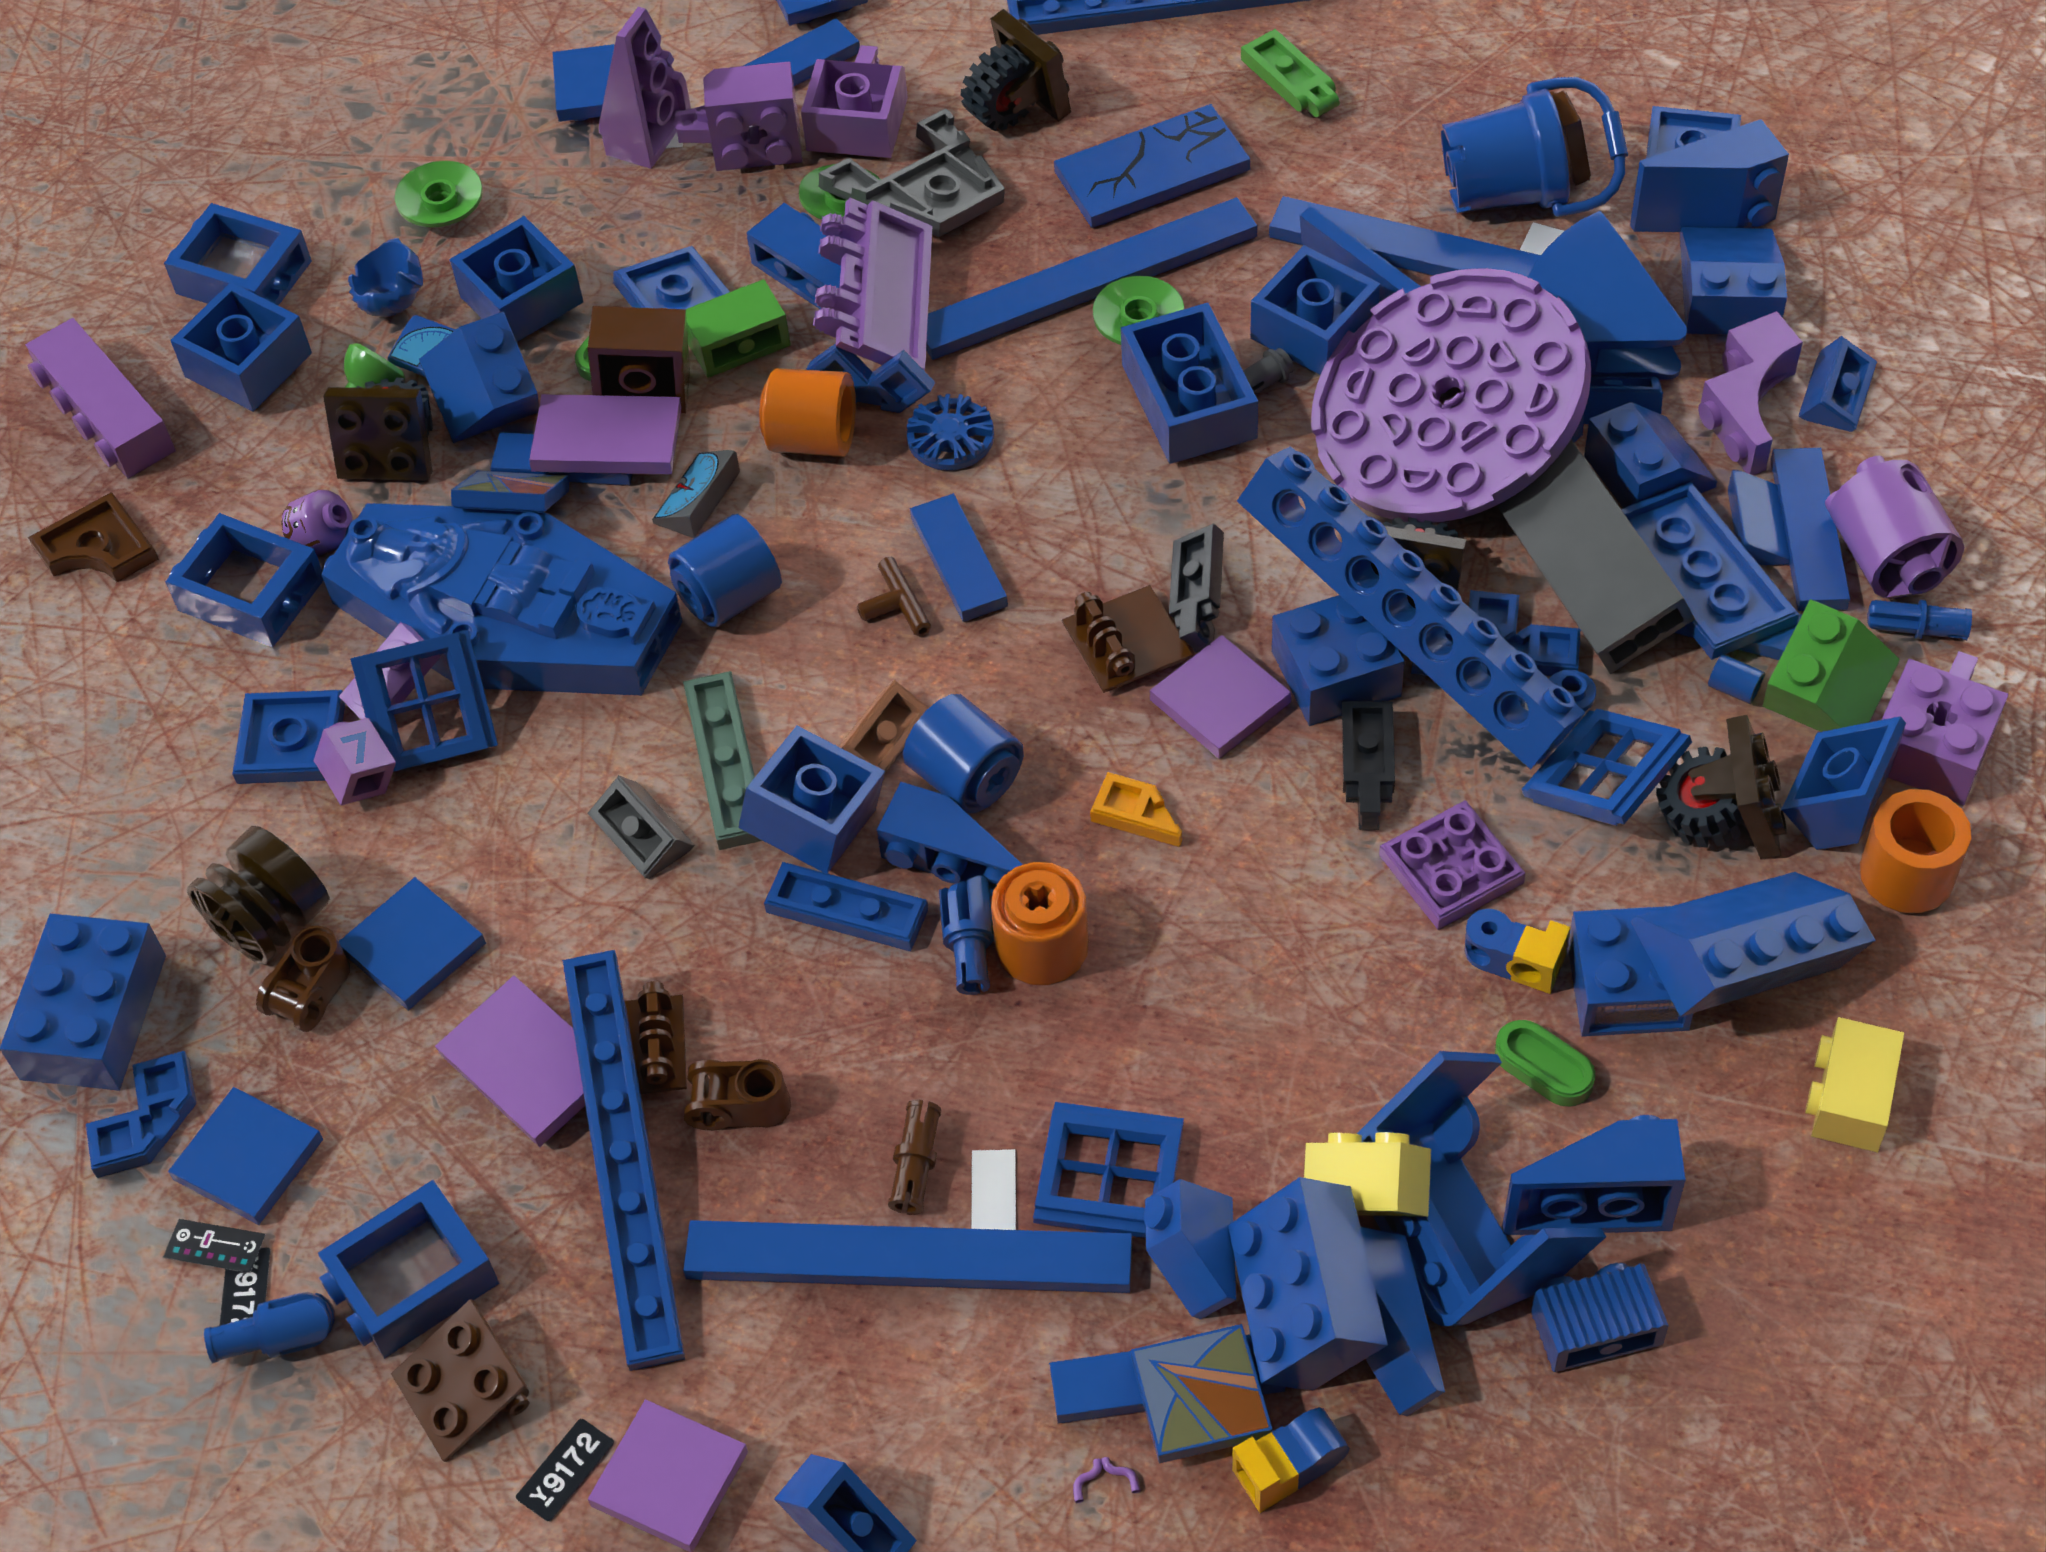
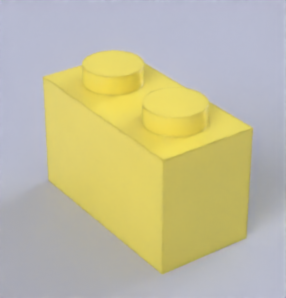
(1856, 1084)
(1384, 1175)

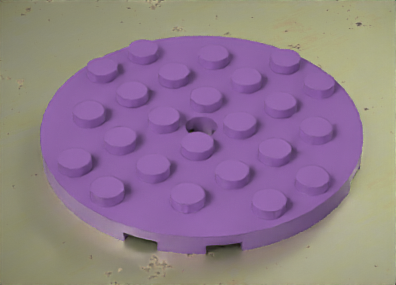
(1518, 406)

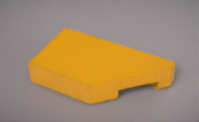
(1134, 809)

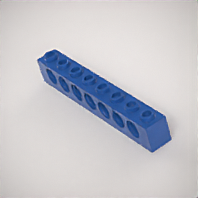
(1416, 632)

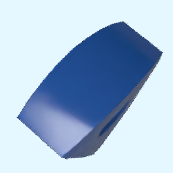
(1612, 300)

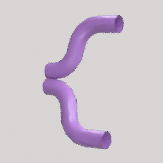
(1092, 1474)

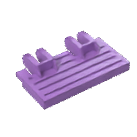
(881, 282)

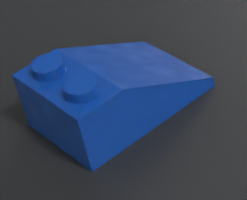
(1712, 182)
(1730, 277)
(1611, 1180)

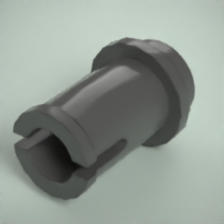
(1271, 368)

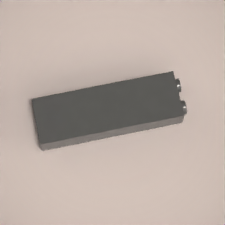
(1595, 561)

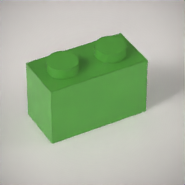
(736, 328)

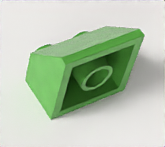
(1830, 671)

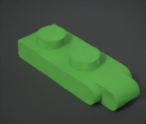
(1290, 73)

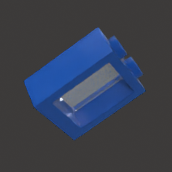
(239, 250)
(402, 1274)

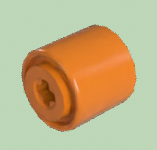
(808, 412)
(1915, 850)
(1040, 923)

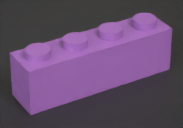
(99, 398)

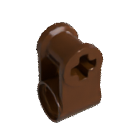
(300, 986)
(731, 1095)

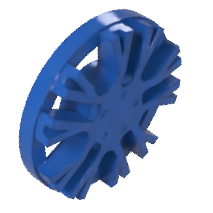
(950, 432)

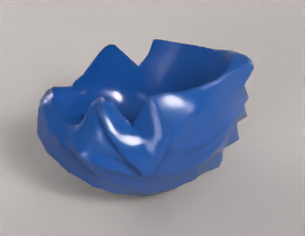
(386, 279)

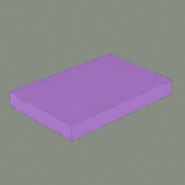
(605, 434)
(519, 1060)

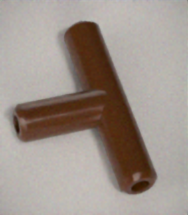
(898, 597)

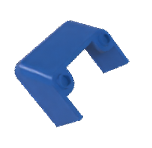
(1460, 1249)

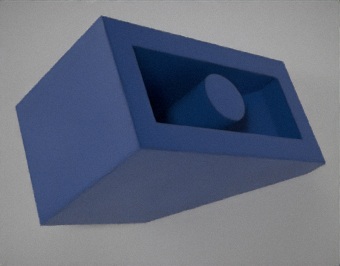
(1193, 1244)
(841, 1510)

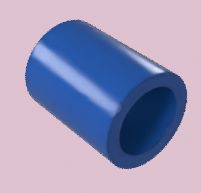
(1736, 679)

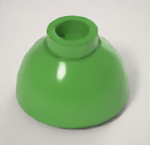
(365, 365)

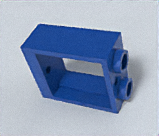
(277, 602)

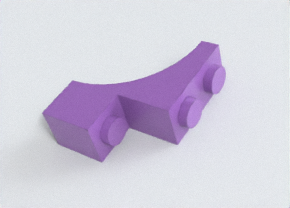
(1755, 361)

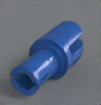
(968, 931)
(275, 1328)

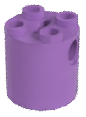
(1895, 528)

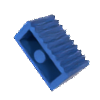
(1598, 1316)

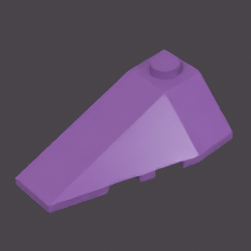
(641, 94)

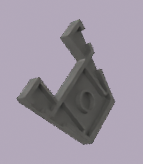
(938, 189)

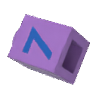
(354, 761)

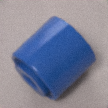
(724, 571)
(963, 753)

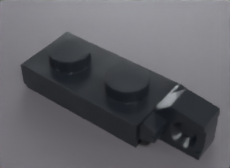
(1197, 585)
(1368, 758)

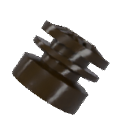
(266, 886)

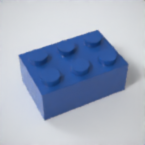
(1189, 383)
(83, 1002)
(1306, 1284)

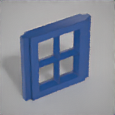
(467, 690)
(1640, 780)
(1116, 1126)

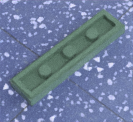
(721, 753)

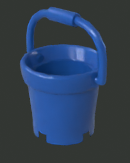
(1521, 153)

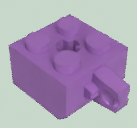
(854, 106)
(746, 117)
(1945, 726)

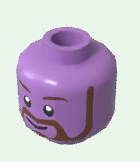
(317, 521)

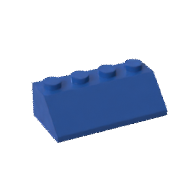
(1751, 939)

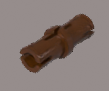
(914, 1157)

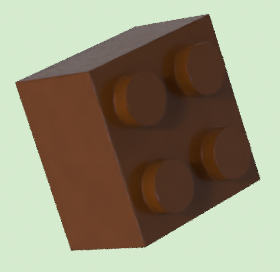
(639, 352)

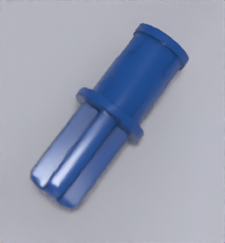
(1920, 619)

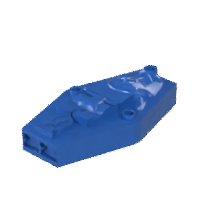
(531, 591)

